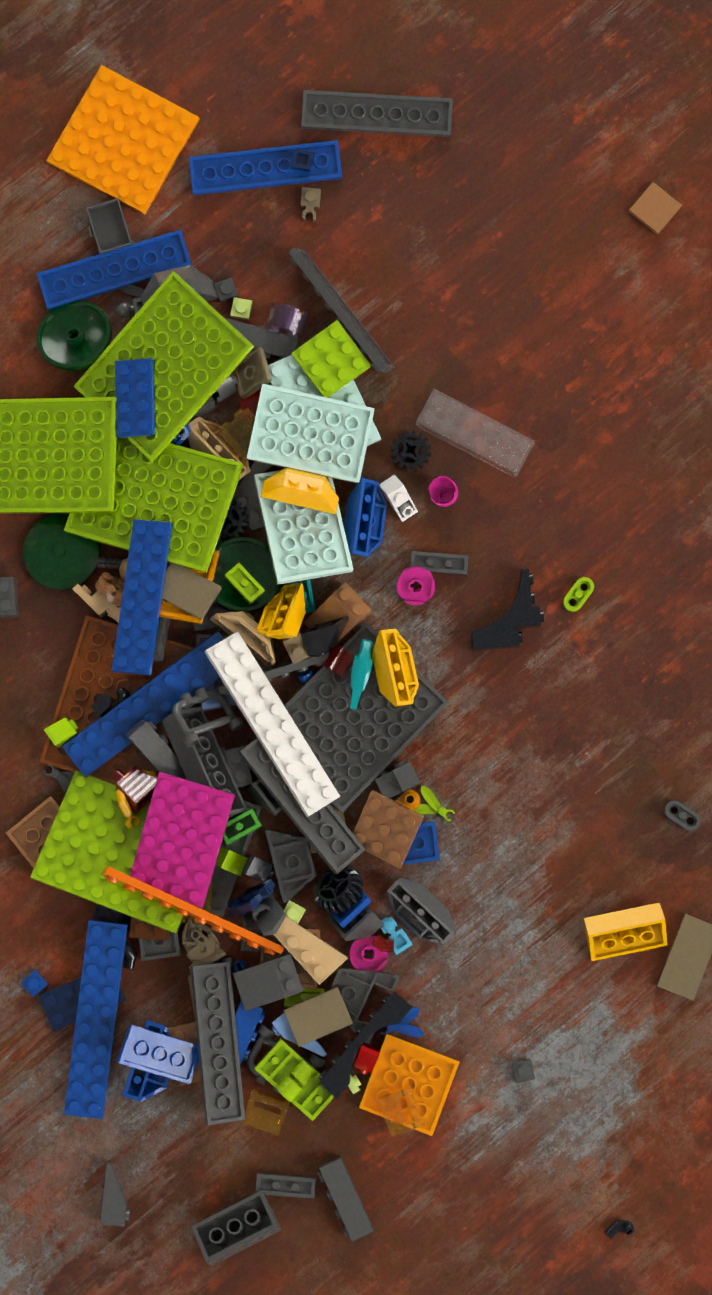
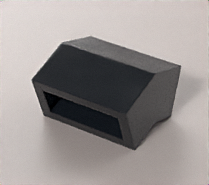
(103, 704)

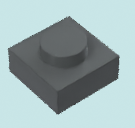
(226, 290)
(523, 1071)

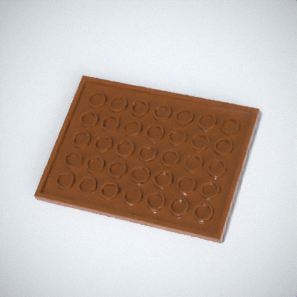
(93, 674)

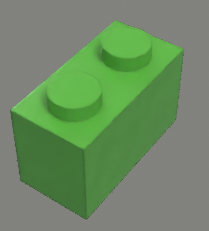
(241, 826)

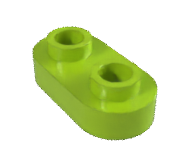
(578, 595)

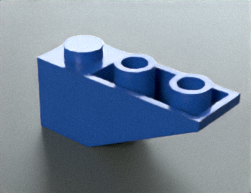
(245, 1025)

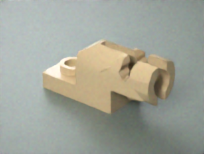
(98, 602)

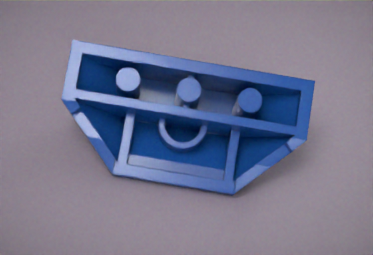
(365, 518)
(144, 1084)

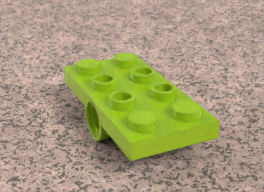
(294, 1079)

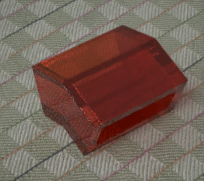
(338, 661)
(384, 944)

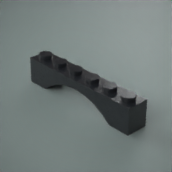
(338, 1076)

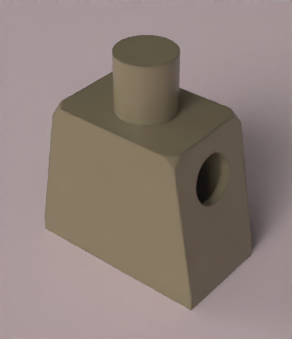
(295, 648)

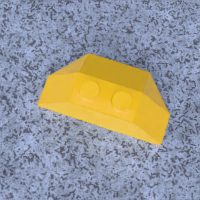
(301, 489)
(283, 613)
(395, 668)

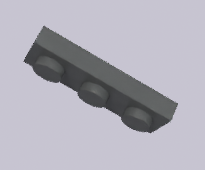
(440, 562)
(286, 1185)

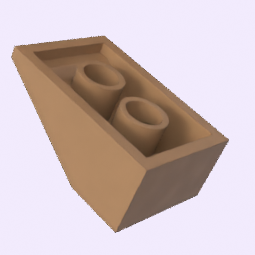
(341, 604)

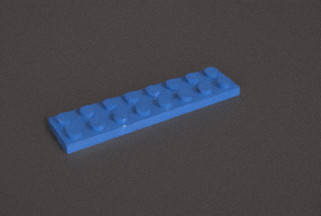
(262, 168)
(113, 269)
(142, 597)

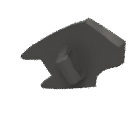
(267, 917)

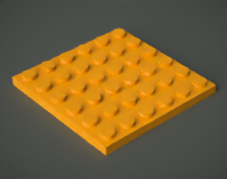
(123, 139)

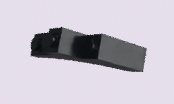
(504, 632)

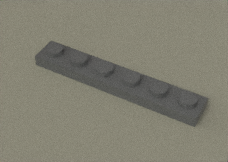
(283, 669)

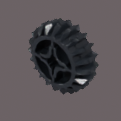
(338, 891)

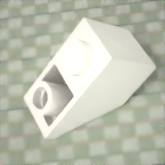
(398, 498)

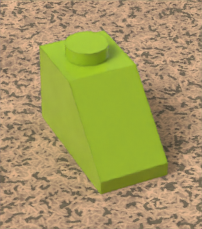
(62, 731)

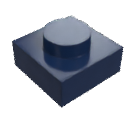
(302, 160)

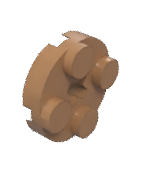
(111, 587)

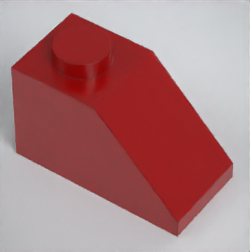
(366, 1058)

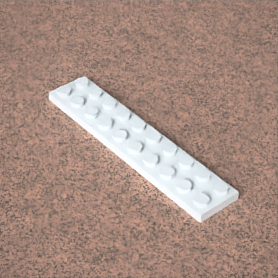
(272, 724)

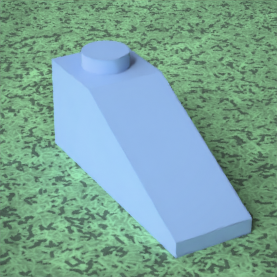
(282, 1027)

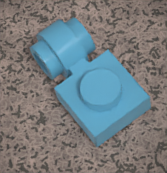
(401, 940)

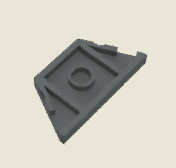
(291, 862)

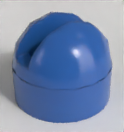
(305, 676)
(244, 965)

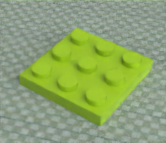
(331, 360)

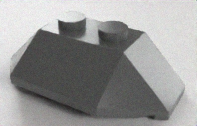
(197, 280)
(421, 911)

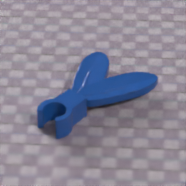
(403, 1026)

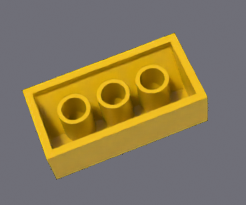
(625, 931)

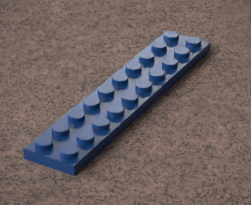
(150, 702)
(95, 1019)

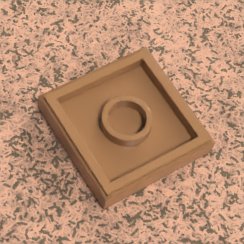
(655, 208)

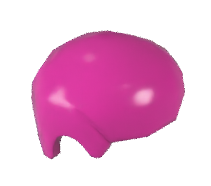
(443, 491)

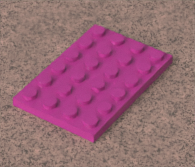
(182, 838)

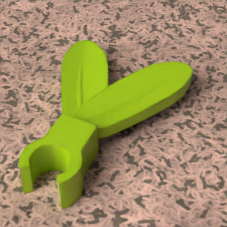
(433, 805)

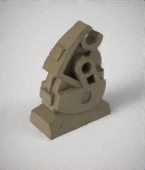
(199, 947)

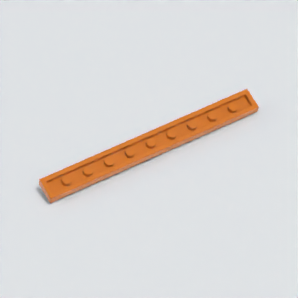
(184, 909)

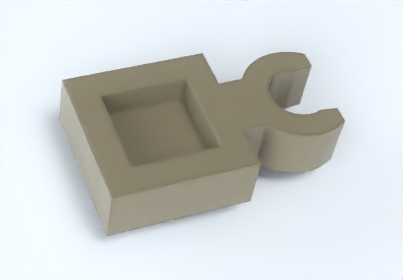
(310, 200)

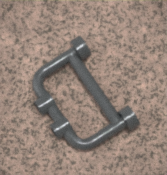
(201, 696)
(265, 1038)

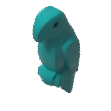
(360, 671)

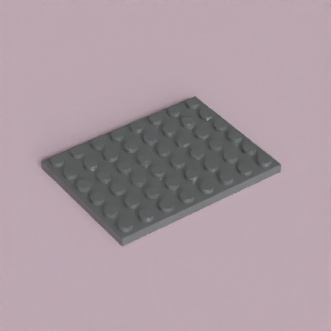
(363, 741)

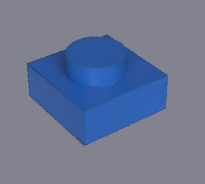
(34, 983)

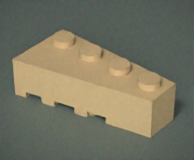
(310, 951)

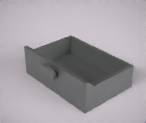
(108, 226)

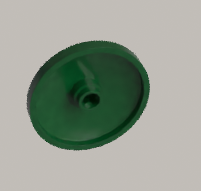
(74, 335)
(58, 557)
(257, 561)

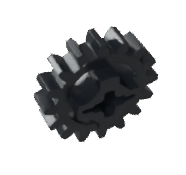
(403, 456)
(235, 521)

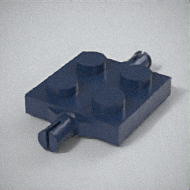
(250, 899)

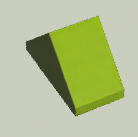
(231, 861)

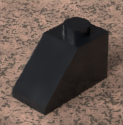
(258, 869)

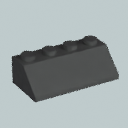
(236, 1228)

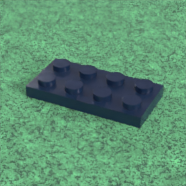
(62, 1004)

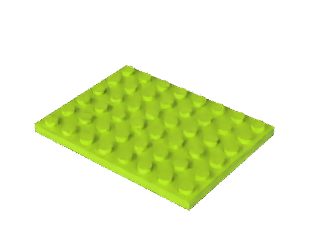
(191, 355)
(57, 455)
(178, 488)
(92, 836)

